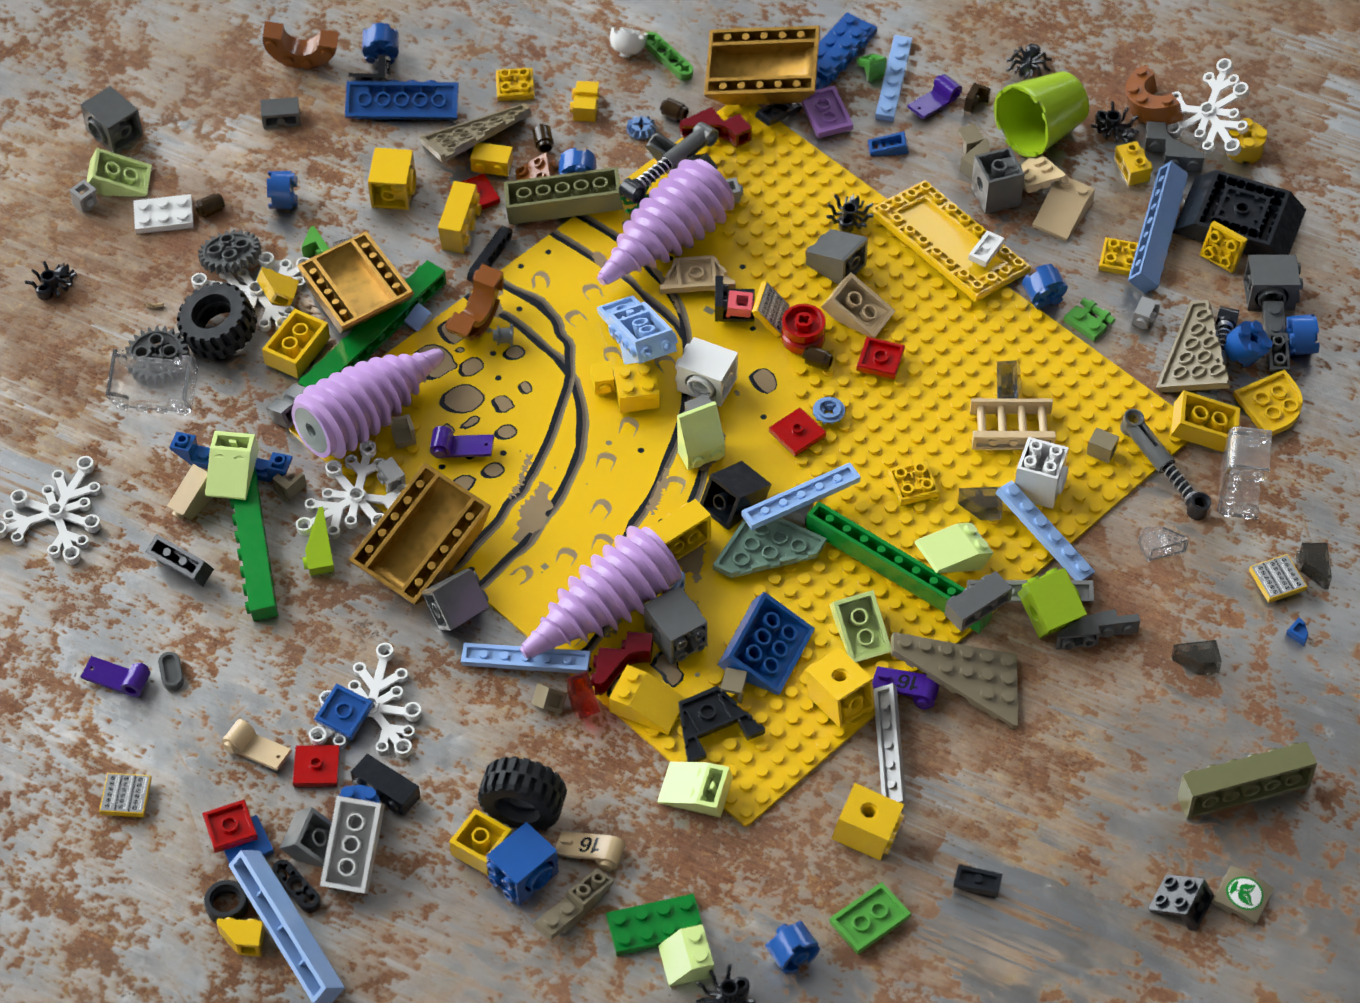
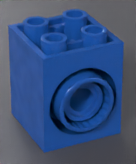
(522, 864)

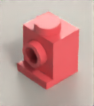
(739, 304)

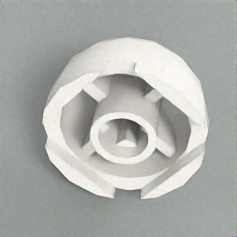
(627, 41)

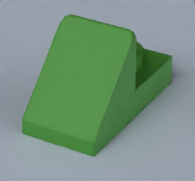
(874, 65)
(313, 244)

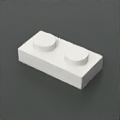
(986, 248)

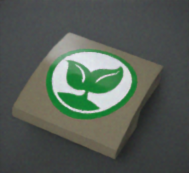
(1242, 894)

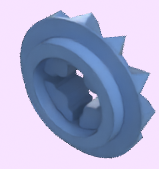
(647, 131)
(829, 404)

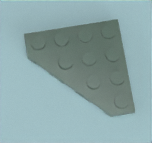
(767, 548)

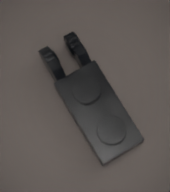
(776, 112)

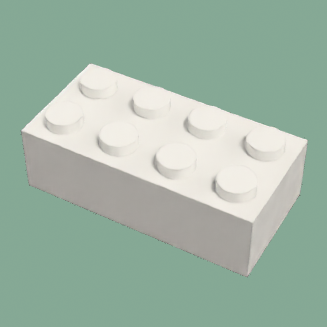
(352, 844)

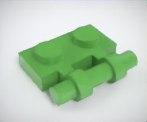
(1086, 323)

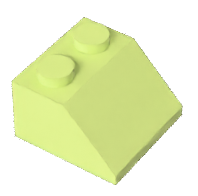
(686, 956)

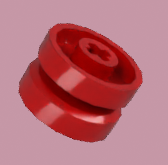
(803, 327)

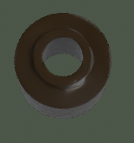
(674, 109)
(543, 138)
(209, 205)
(818, 357)

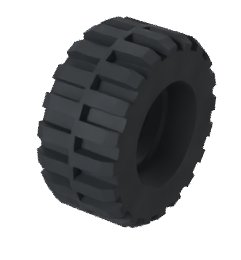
(227, 336)
(522, 792)

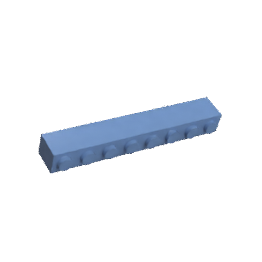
(1158, 227)

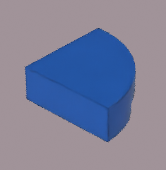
(1298, 631)

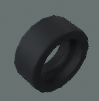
(222, 887)

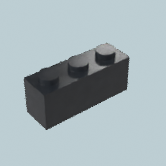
(179, 560)
(390, 786)

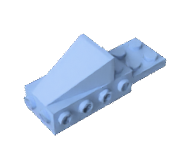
(638, 330)

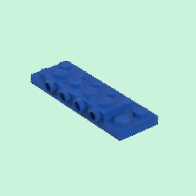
(841, 46)
(402, 100)

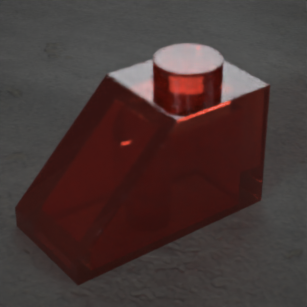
(582, 695)

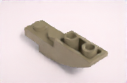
(575, 906)

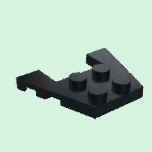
(709, 713)

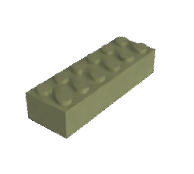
(563, 195)
(1246, 779)

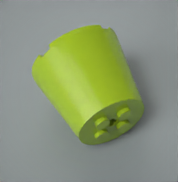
(1040, 111)

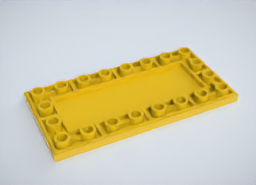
(945, 238)

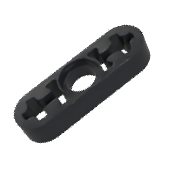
(296, 895)

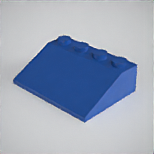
(767, 644)

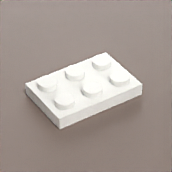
(163, 214)

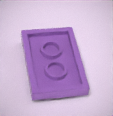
(827, 112)

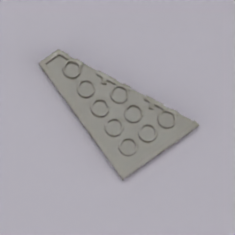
(459, 138)
(1196, 354)
(975, 673)

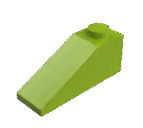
(318, 549)

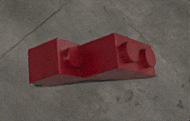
(734, 129)
(613, 661)

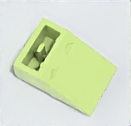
(231, 465)
(696, 787)

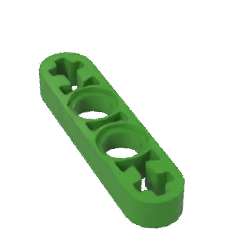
(671, 53)

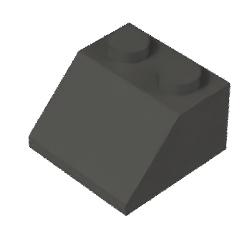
(307, 837)

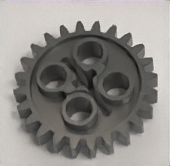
(229, 252)
(168, 344)

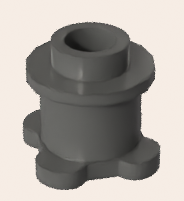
(504, 335)

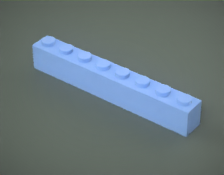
(286, 927)

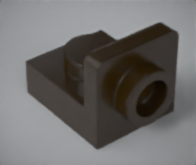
(975, 95)

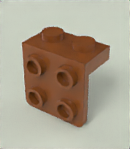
(539, 167)

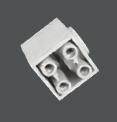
(706, 370)
(1042, 471)

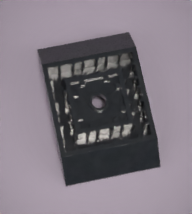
(1268, 223)

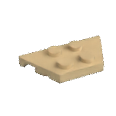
(1040, 173)
(694, 275)

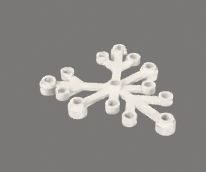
(1212, 109)
(253, 290)
(348, 496)
(22, 523)
(377, 685)

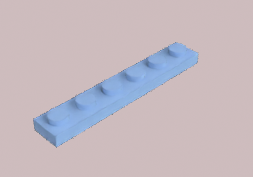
(893, 78)
(801, 496)
(1045, 531)
(511, 658)

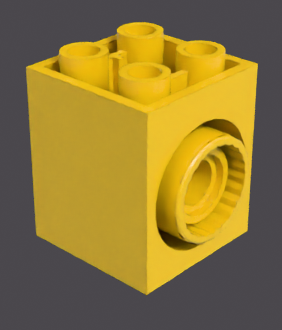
(392, 178)
(840, 687)
(868, 822)

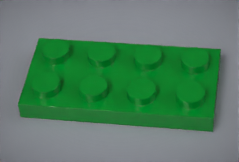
(651, 923)

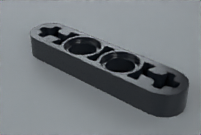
(492, 250)

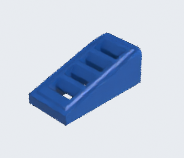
(899, 148)

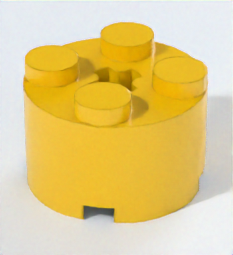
(1251, 142)

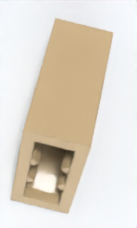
(190, 495)

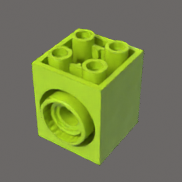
(1051, 601)

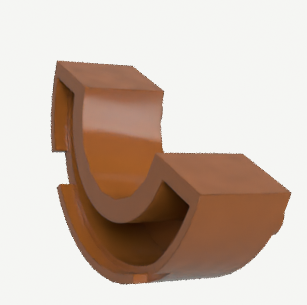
(299, 52)
(1147, 106)
(480, 305)

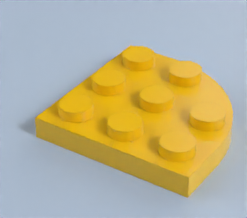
(1271, 402)

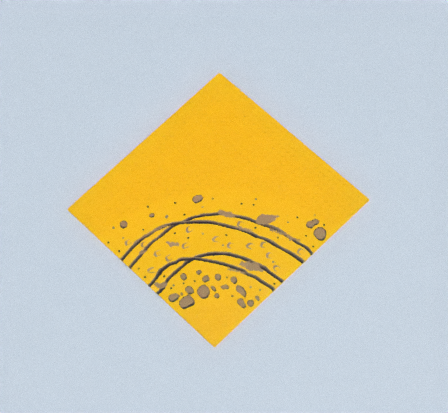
(580, 472)

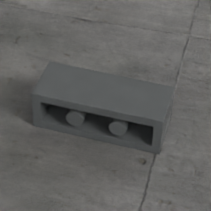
(978, 601)

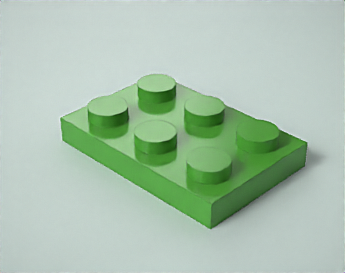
(869, 918)

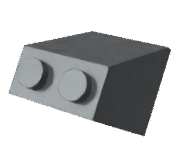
(837, 254)
(456, 599)

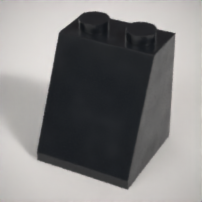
(733, 491)

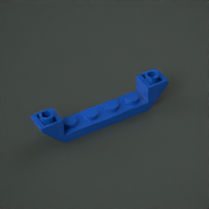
(187, 448)

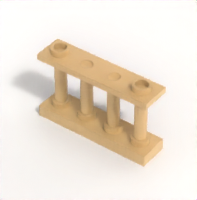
(1010, 439)

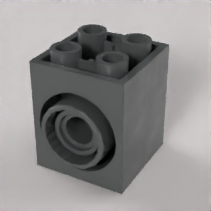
(112, 119)
(997, 180)
(1272, 280)
(675, 625)

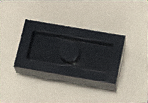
(977, 880)

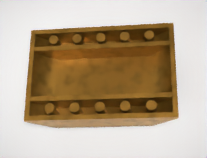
(762, 65)
(354, 282)
(422, 534)

